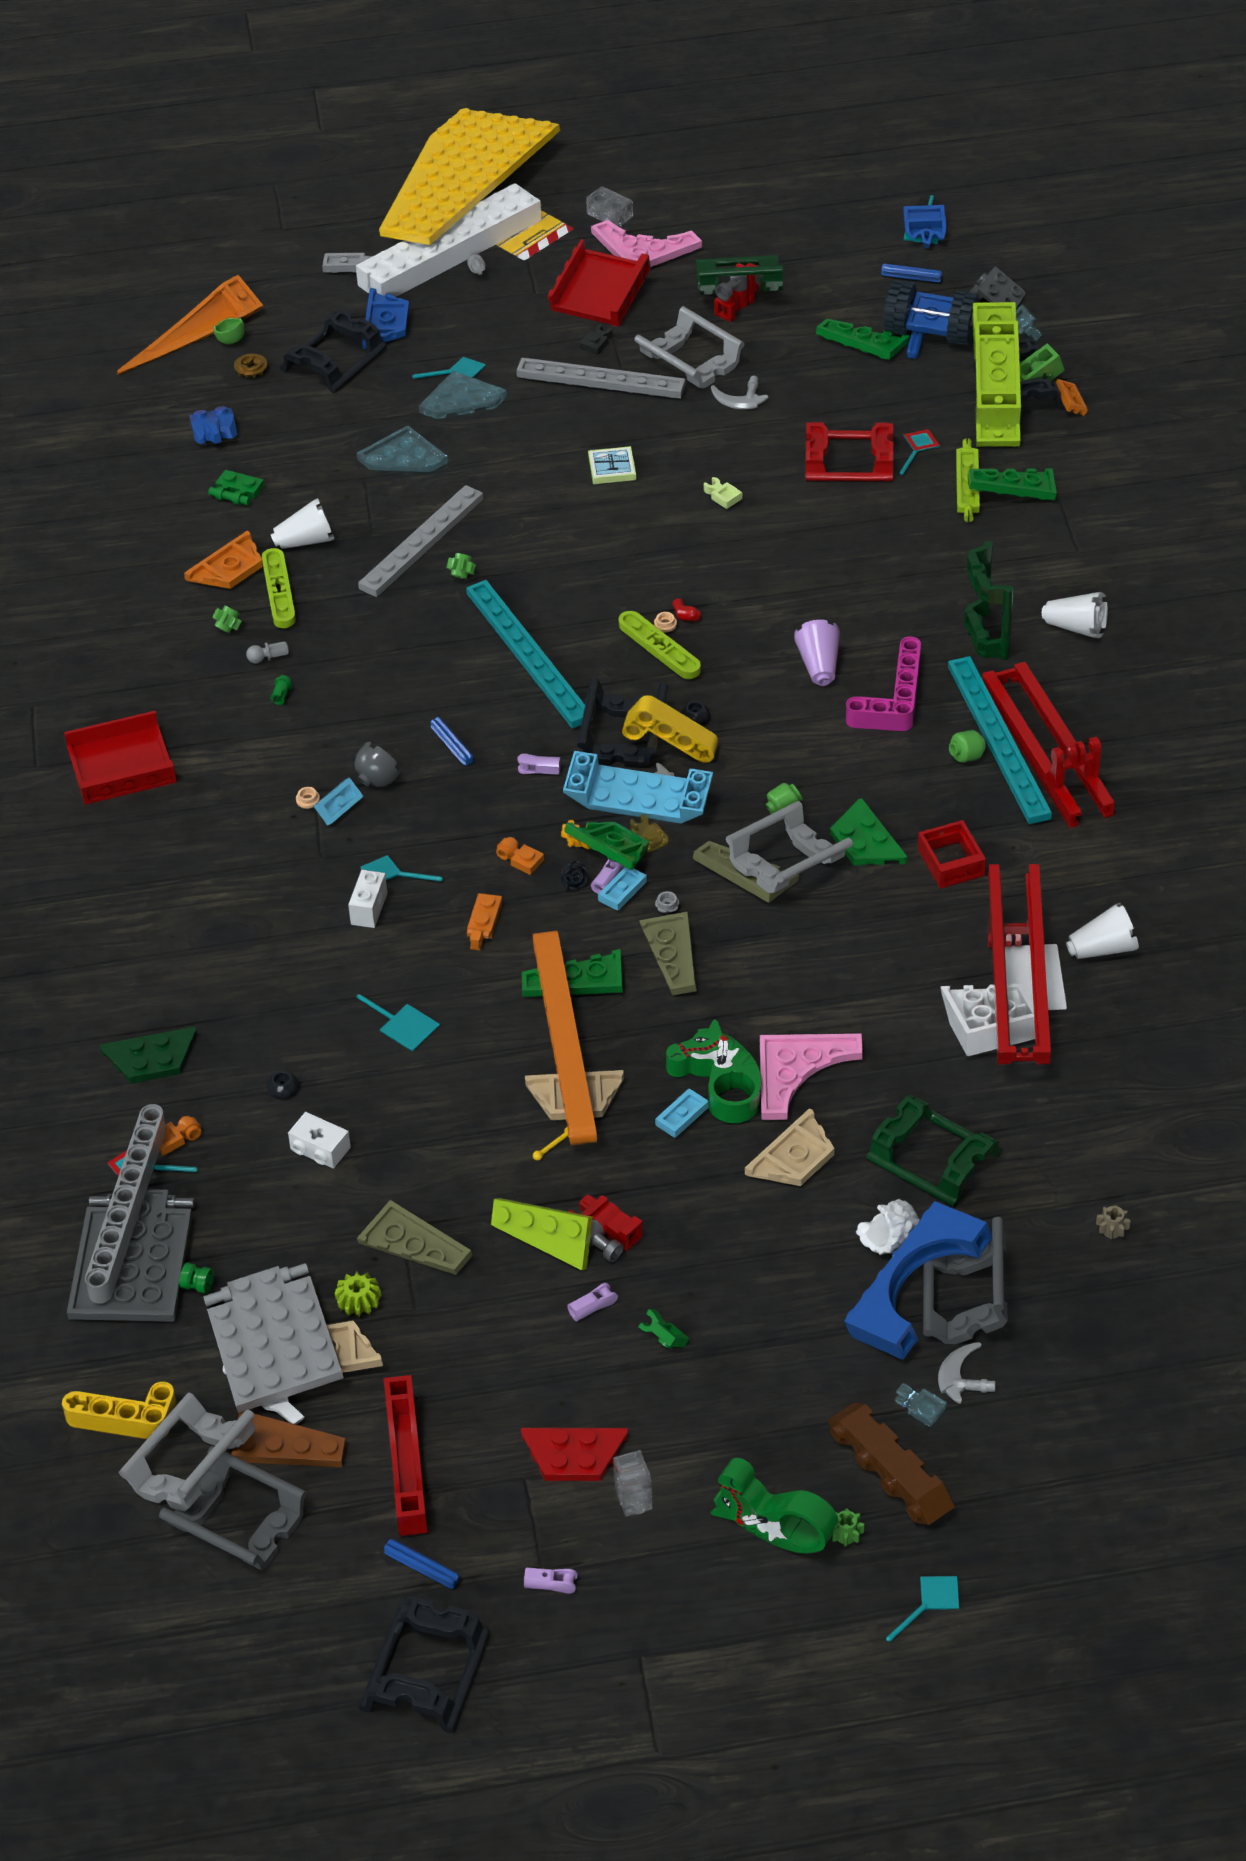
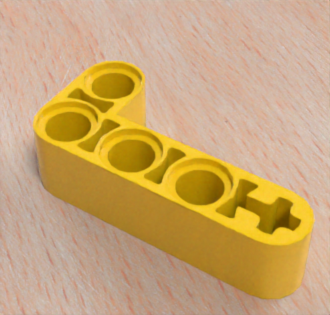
(670, 726)
(113, 1413)

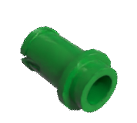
(282, 686)

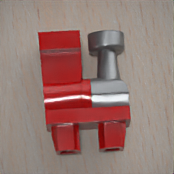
(735, 294)
(612, 1223)

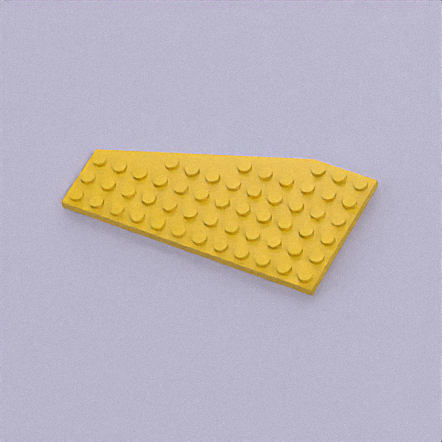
(459, 169)

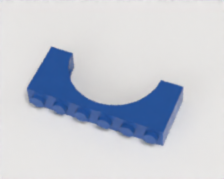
(937, 1234)

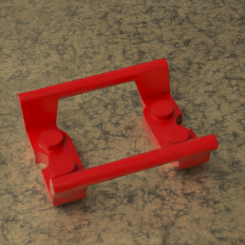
(818, 446)

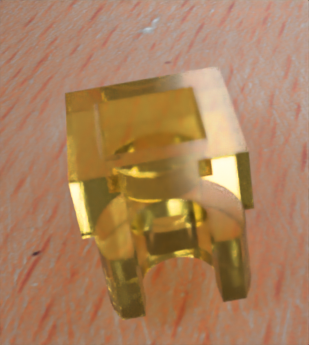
(652, 833)

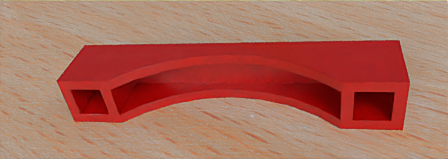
(405, 1456)

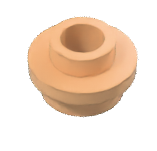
(665, 622)
(307, 797)

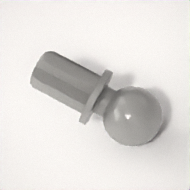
(476, 264)
(256, 654)

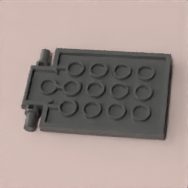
(152, 1265)

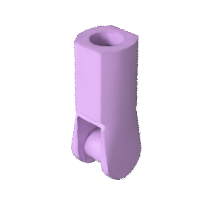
(538, 764)
(606, 875)
(593, 1301)
(546, 1579)

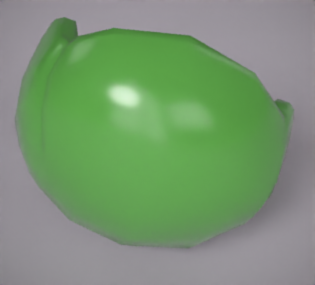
(229, 330)

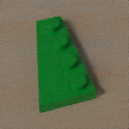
(863, 338)
(1023, 484)
(583, 977)

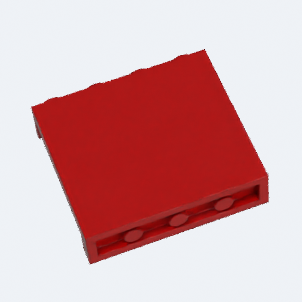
(598, 285)
(119, 757)

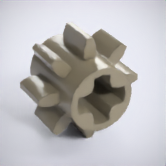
(1113, 1222)

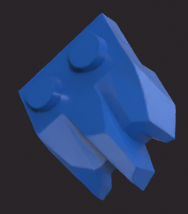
(925, 222)
(213, 425)

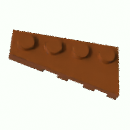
(290, 1445)

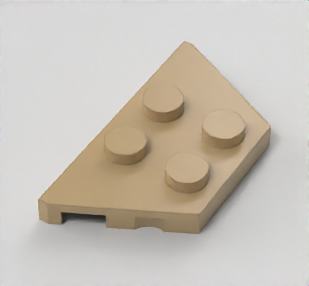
(601, 1087)
(794, 1154)
(352, 1347)

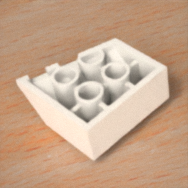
(973, 1016)

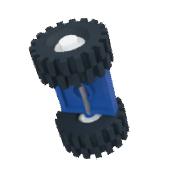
(930, 312)

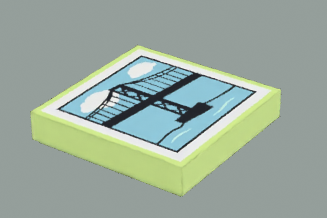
(612, 465)

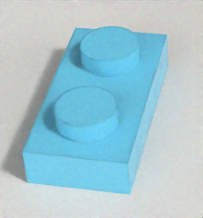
(338, 801)
(622, 888)
(682, 1113)

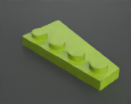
(548, 1229)

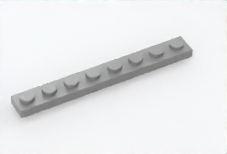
(601, 378)
(420, 541)

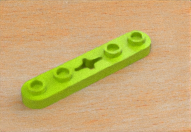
(276, 573)
(670, 653)

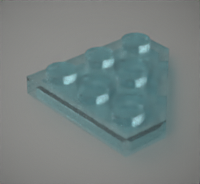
(461, 395)
(402, 452)

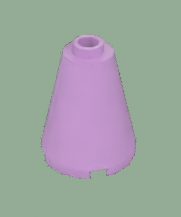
(819, 649)

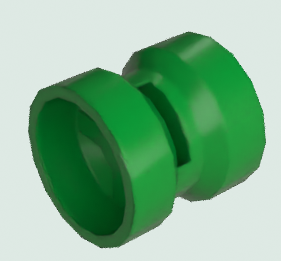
(196, 1278)

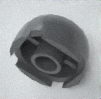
(375, 766)

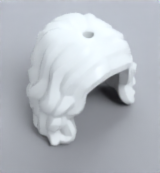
(888, 1228)

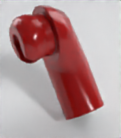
(685, 613)

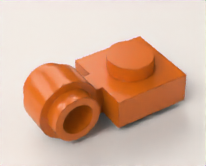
(524, 859)
(174, 1136)

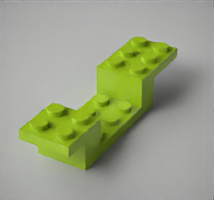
(997, 374)

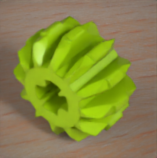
(357, 1294)

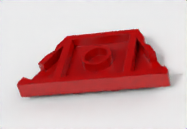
(573, 1452)

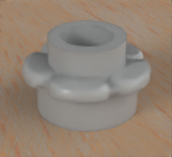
(667, 902)

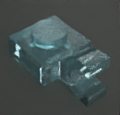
(1025, 322)
(922, 1406)

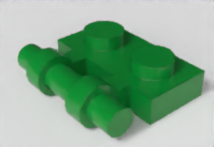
(236, 487)

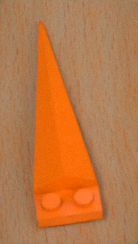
(228, 300)

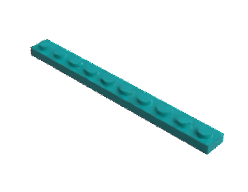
(527, 652)
(999, 740)

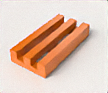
(1071, 397)

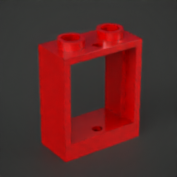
(954, 871)

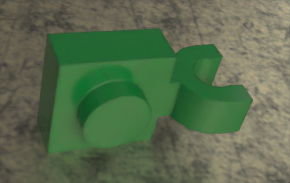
(668, 1334)

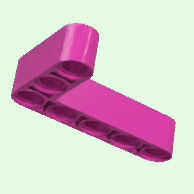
(894, 713)

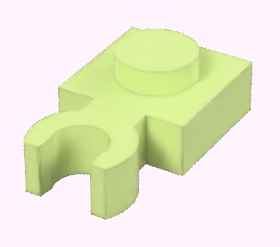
(725, 494)

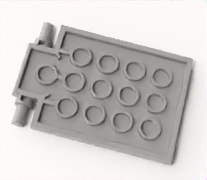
(272, 1336)

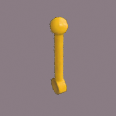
(537, 1155)

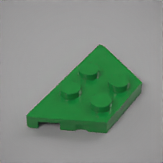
(870, 839)
(611, 840)

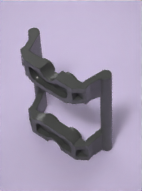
(984, 1317)
(274, 1527)

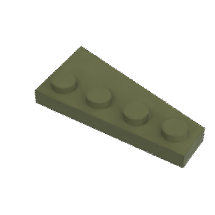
(717, 859)
(672, 948)
(411, 1238)

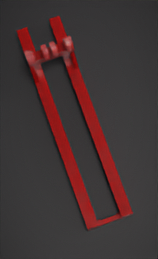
(1050, 774)
(998, 942)

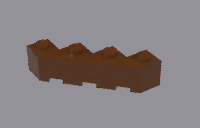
(899, 1470)

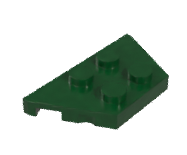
(150, 1055)

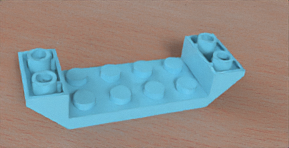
(636, 791)

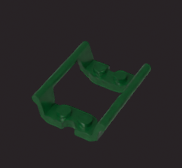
(769, 267)
(979, 573)
(960, 1163)

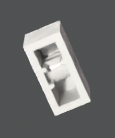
(367, 898)
(319, 1140)

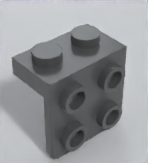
(998, 288)

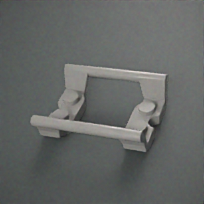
(675, 339)
(802, 838)
(212, 1429)

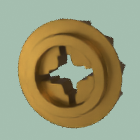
(243, 365)

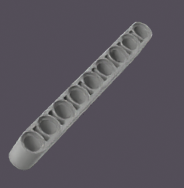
(125, 1204)

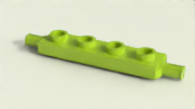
(967, 498)

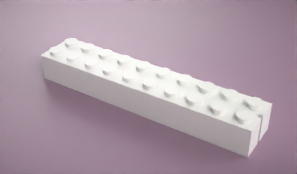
(479, 229)

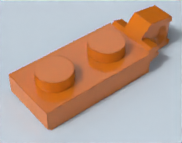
(483, 919)

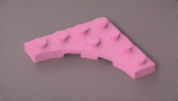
(631, 247)
(792, 1059)

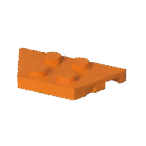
(228, 564)

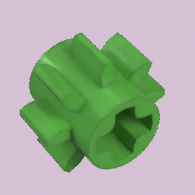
(461, 566)
(227, 619)
(848, 1527)

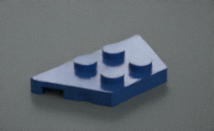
(388, 315)

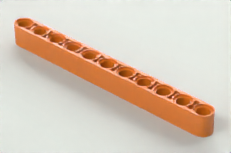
(564, 1038)

